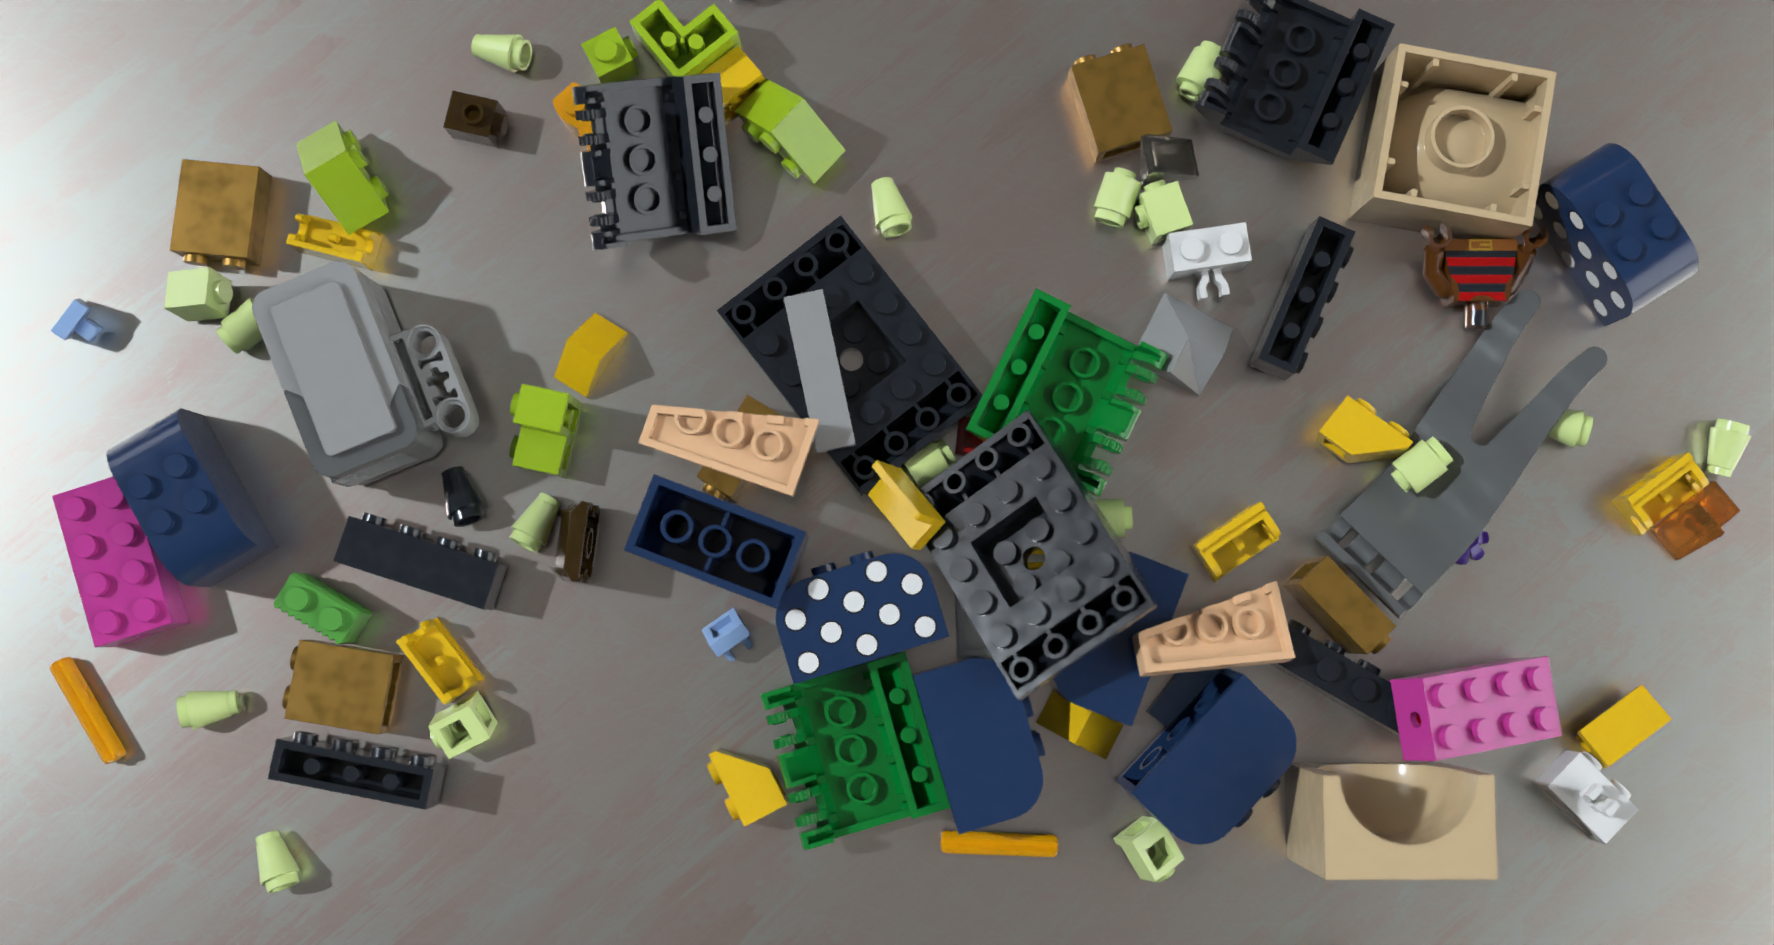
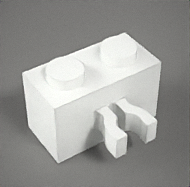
(1207, 253)
(1586, 795)

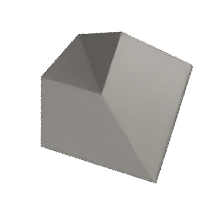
(1191, 341)

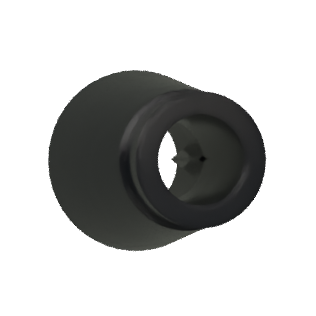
(461, 498)

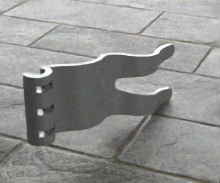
(1433, 529)

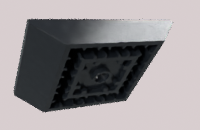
(907, 380)
(998, 509)

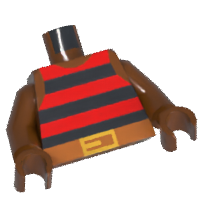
(1477, 271)

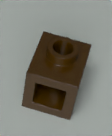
(475, 119)

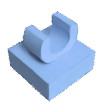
(75, 320)
(726, 633)

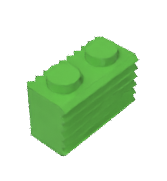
(322, 608)

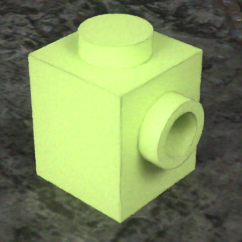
(1162, 210)
(198, 294)

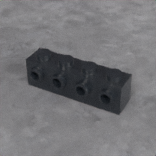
(1302, 298)
(420, 562)
(1339, 678)
(356, 771)

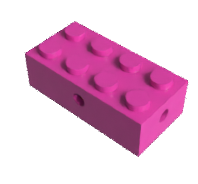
(115, 567)
(1475, 708)

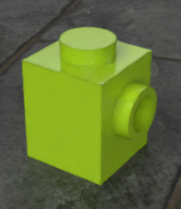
(612, 56)

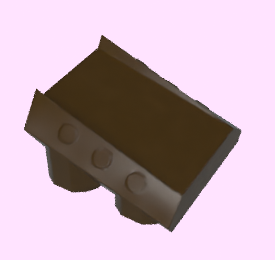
(577, 542)

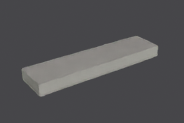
(819, 370)

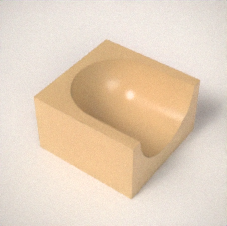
(1452, 144)
(1391, 821)

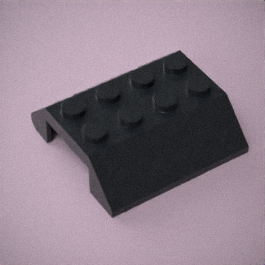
(1293, 77)
(656, 158)

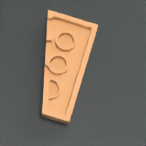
(745, 446)
(1225, 635)

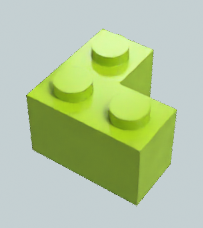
(686, 48)
(789, 127)
(337, 173)
(547, 429)

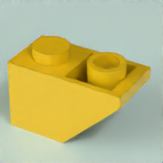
(1360, 435)
(749, 783)

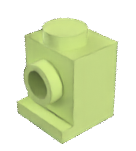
(476, 720)
(1162, 854)

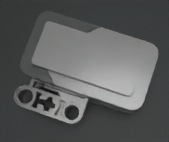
(355, 379)

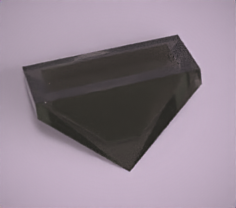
(1167, 159)

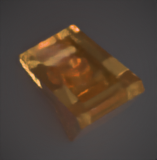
(1696, 521)

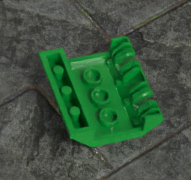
(1071, 383)
(857, 749)

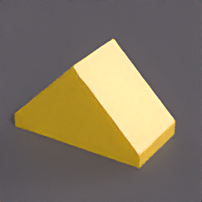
(589, 354)
(1079, 725)

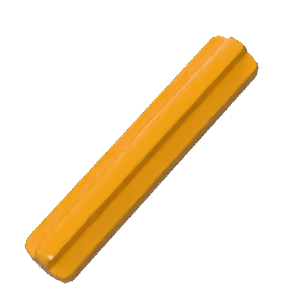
(87, 710)
(999, 844)

